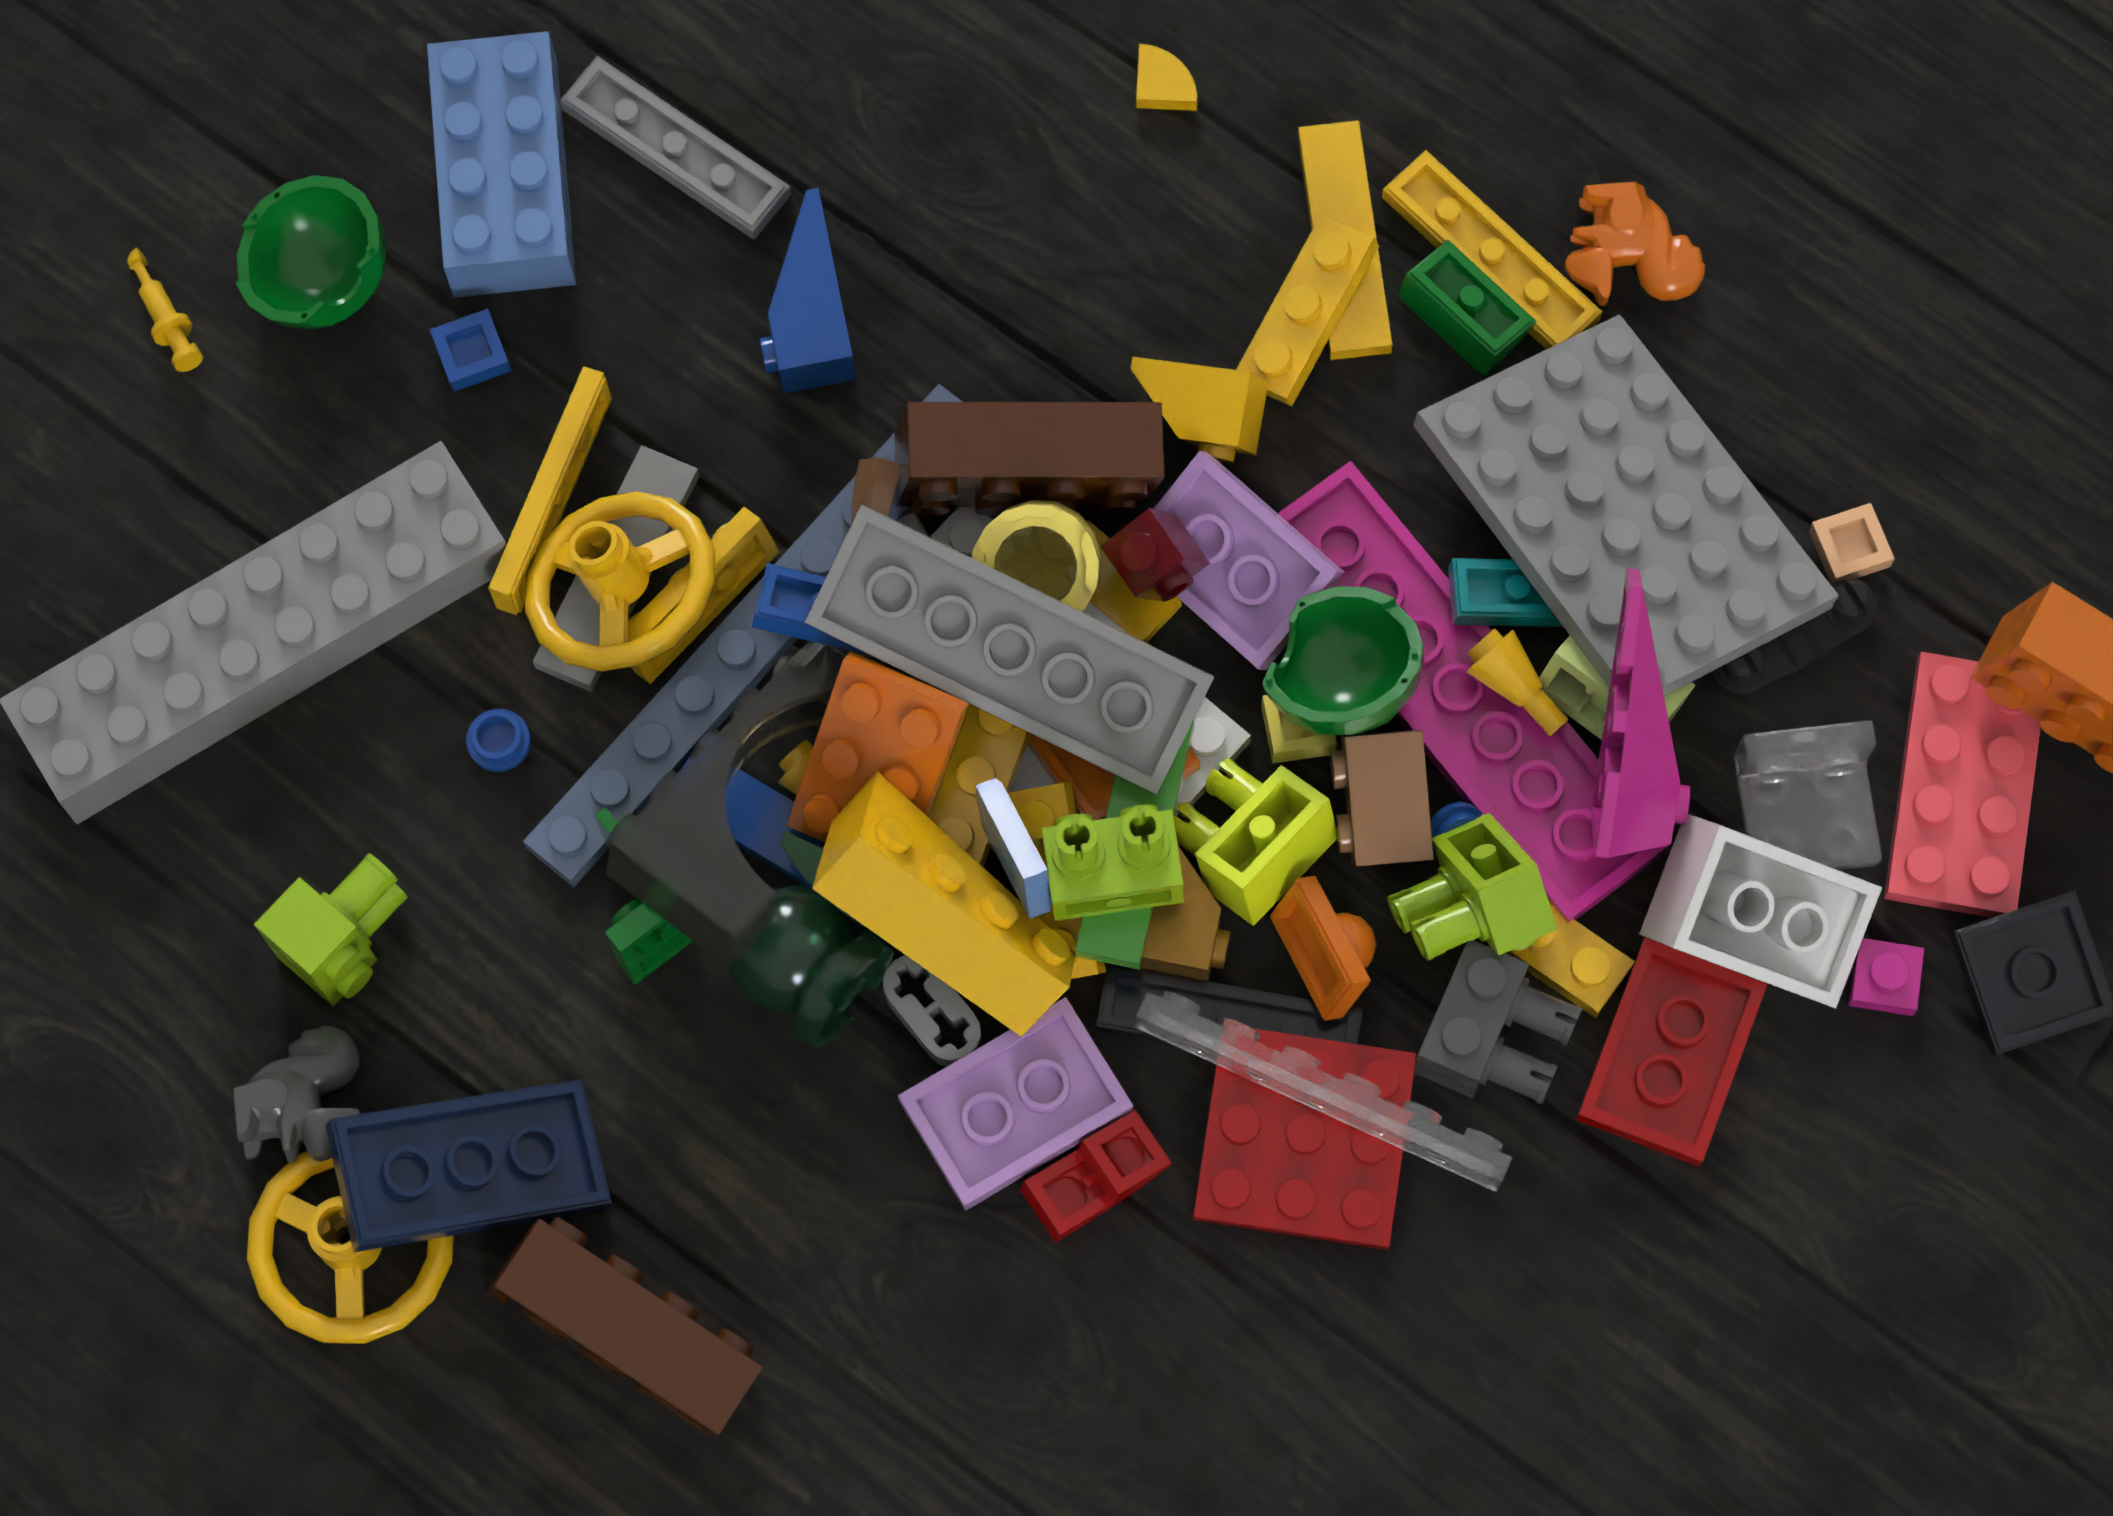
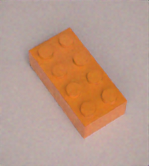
(2056, 666)

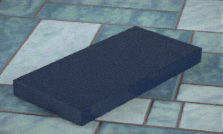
(467, 1165)

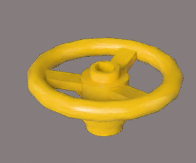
(617, 576)
(324, 1231)

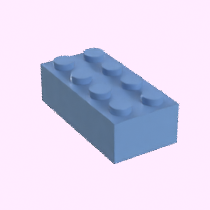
(501, 164)

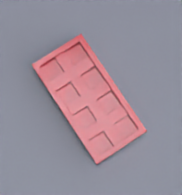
(1961, 795)

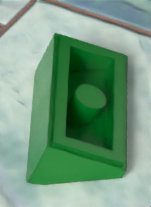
(1465, 307)

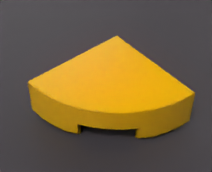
(1163, 81)

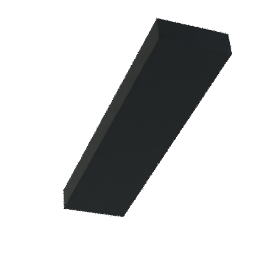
(1127, 987)

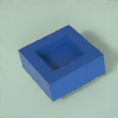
(470, 350)

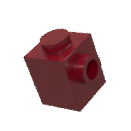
(1155, 555)

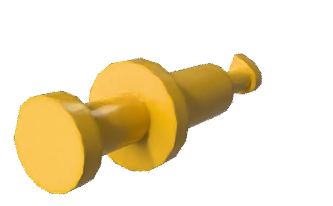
(169, 326)

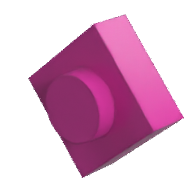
(1886, 977)

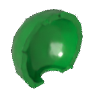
(311, 253)
(1346, 662)

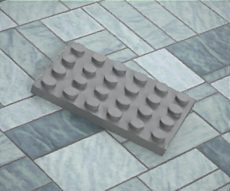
(1605, 468)

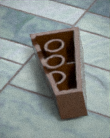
(626, 1325)

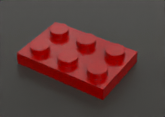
(1672, 1052)

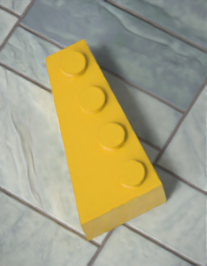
(941, 907)

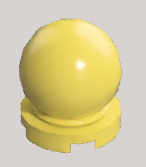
(1045, 549)

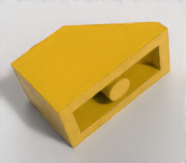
(1207, 405)

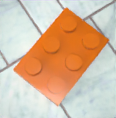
(875, 725)

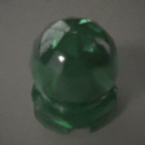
(810, 965)

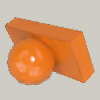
(1325, 946)

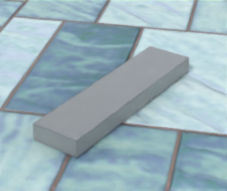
(675, 147)
(579, 612)

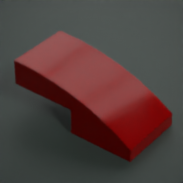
(1095, 1176)

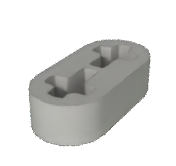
(920, 1020)

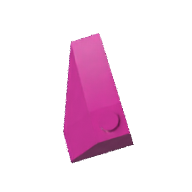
(1637, 768)

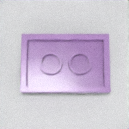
(1254, 558)
(1015, 1104)

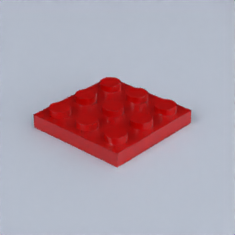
(1295, 1168)

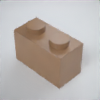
(1383, 798)

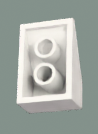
(1760, 910)

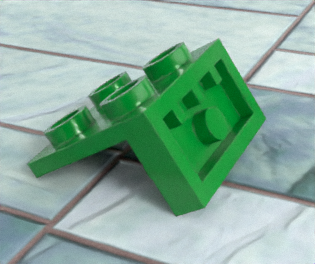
(638, 933)

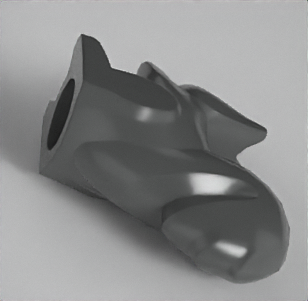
(286, 1094)

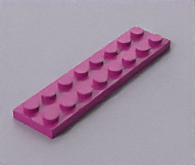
(1475, 737)

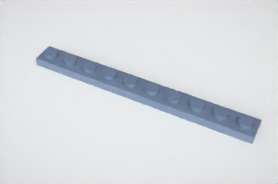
(690, 702)

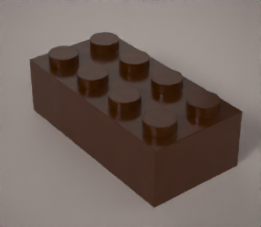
(1028, 451)

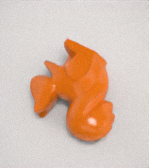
(1631, 232)

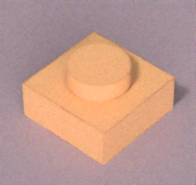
(1851, 544)

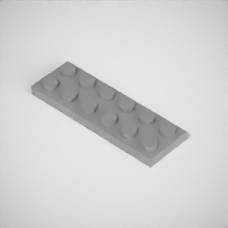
(1009, 649)

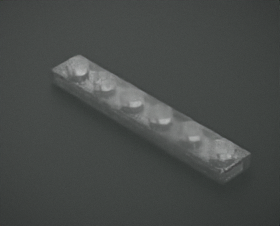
(1347, 1100)

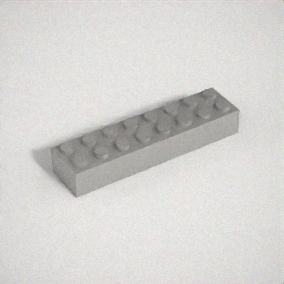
(256, 633)

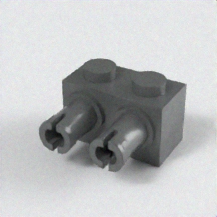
(1465, 1033)

